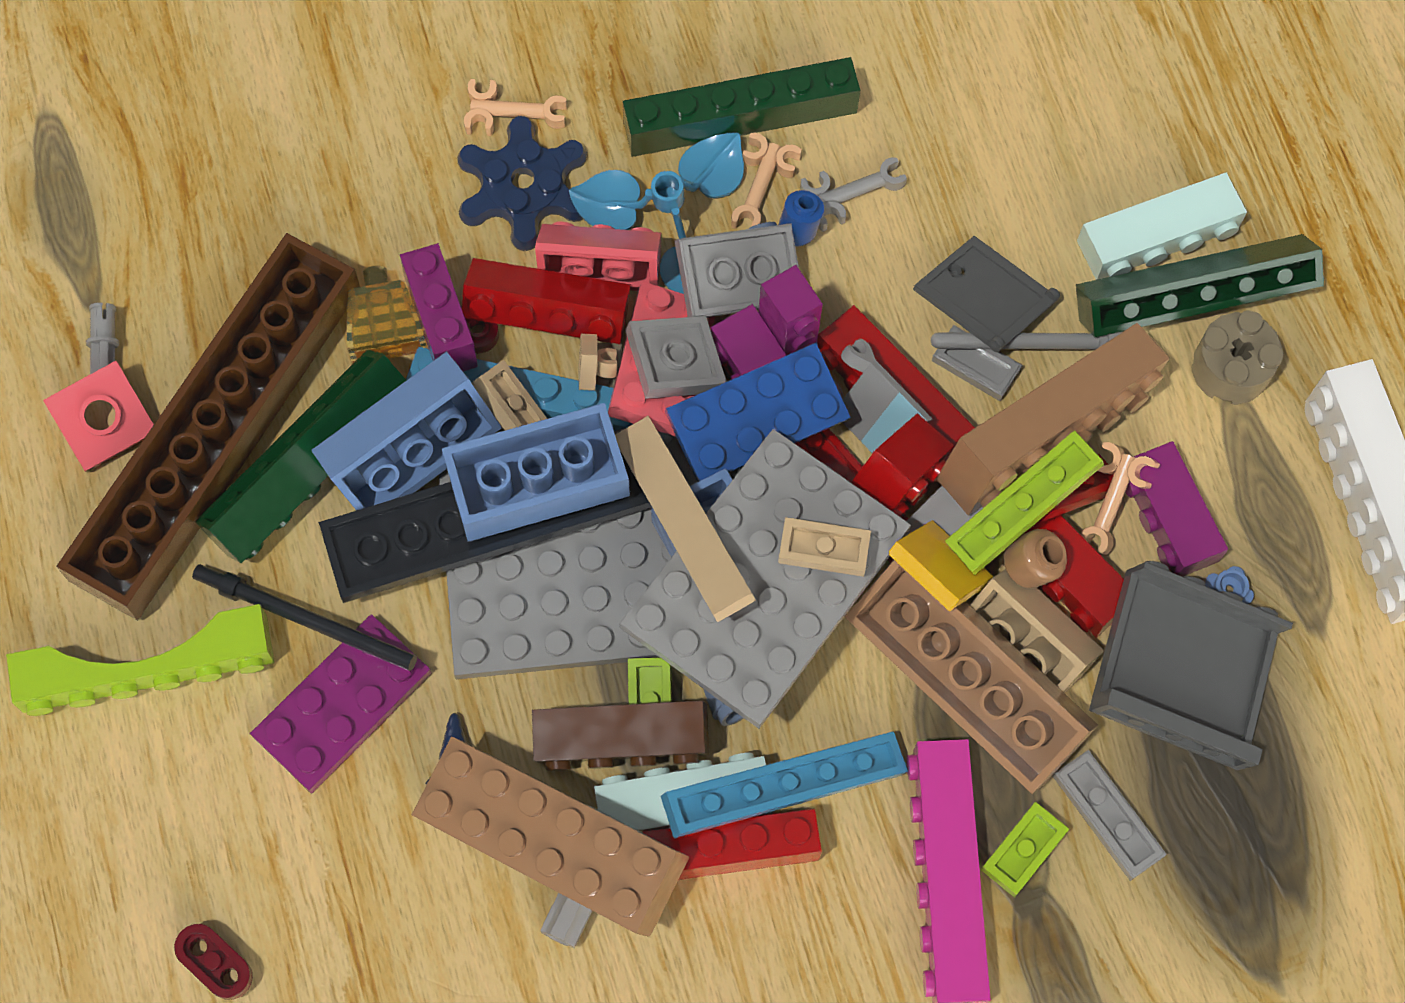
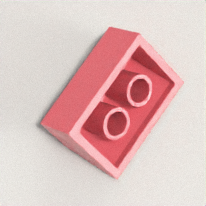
(600, 252)

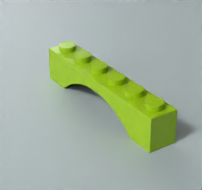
(228, 643)

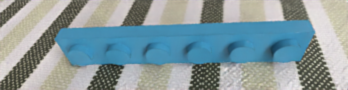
(550, 392)
(783, 784)

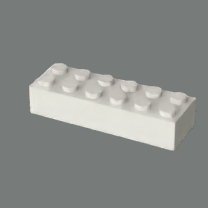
(1368, 468)

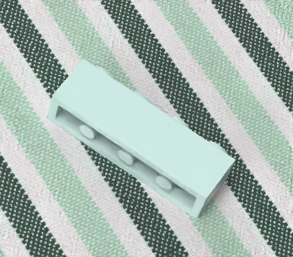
(1162, 227)
(639, 800)

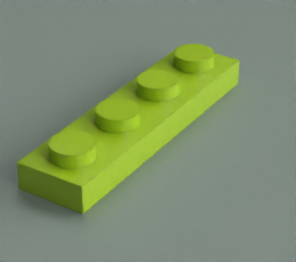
(1024, 502)

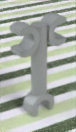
(832, 198)

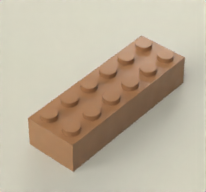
(1078, 399)
(973, 676)
(550, 837)

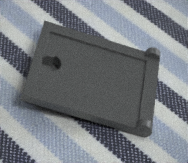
(992, 296)

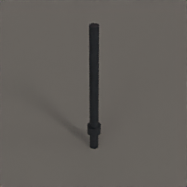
(235, 588)

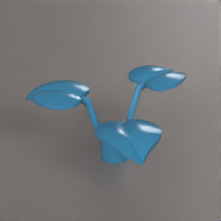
(613, 195)

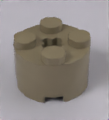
(1237, 357)

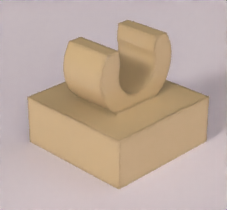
(594, 362)

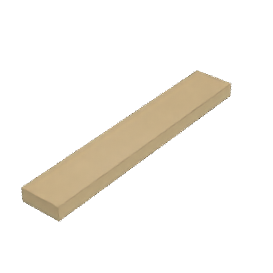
(684, 519)

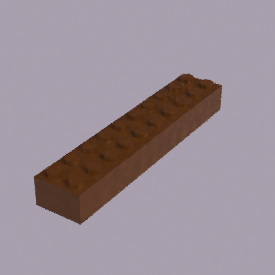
(209, 427)

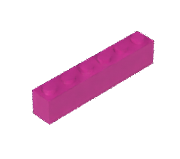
(950, 873)

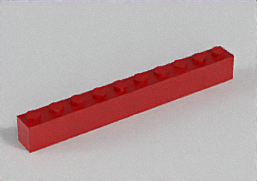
(1089, 582)

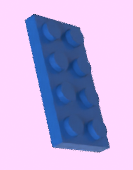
(734, 418)

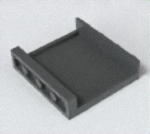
(1187, 664)

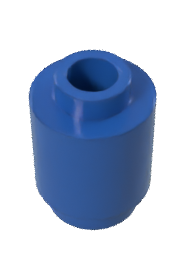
(804, 213)

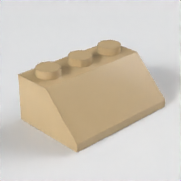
(1037, 630)

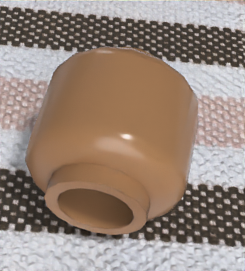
(1035, 558)

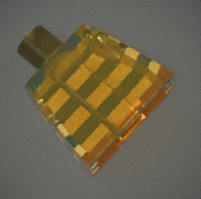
(382, 317)

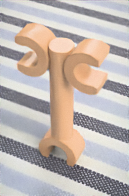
(485, 106)
(768, 157)
(1124, 469)

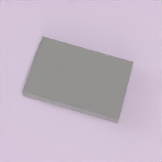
(727, 269)

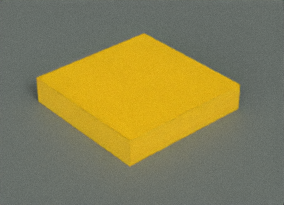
(937, 566)

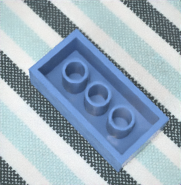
(400, 438)
(536, 472)

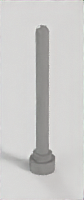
(952, 340)

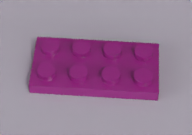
(337, 708)

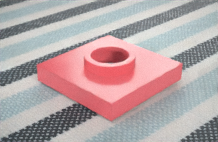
(97, 446)

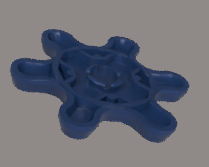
(521, 206)

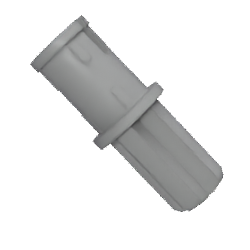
(102, 336)

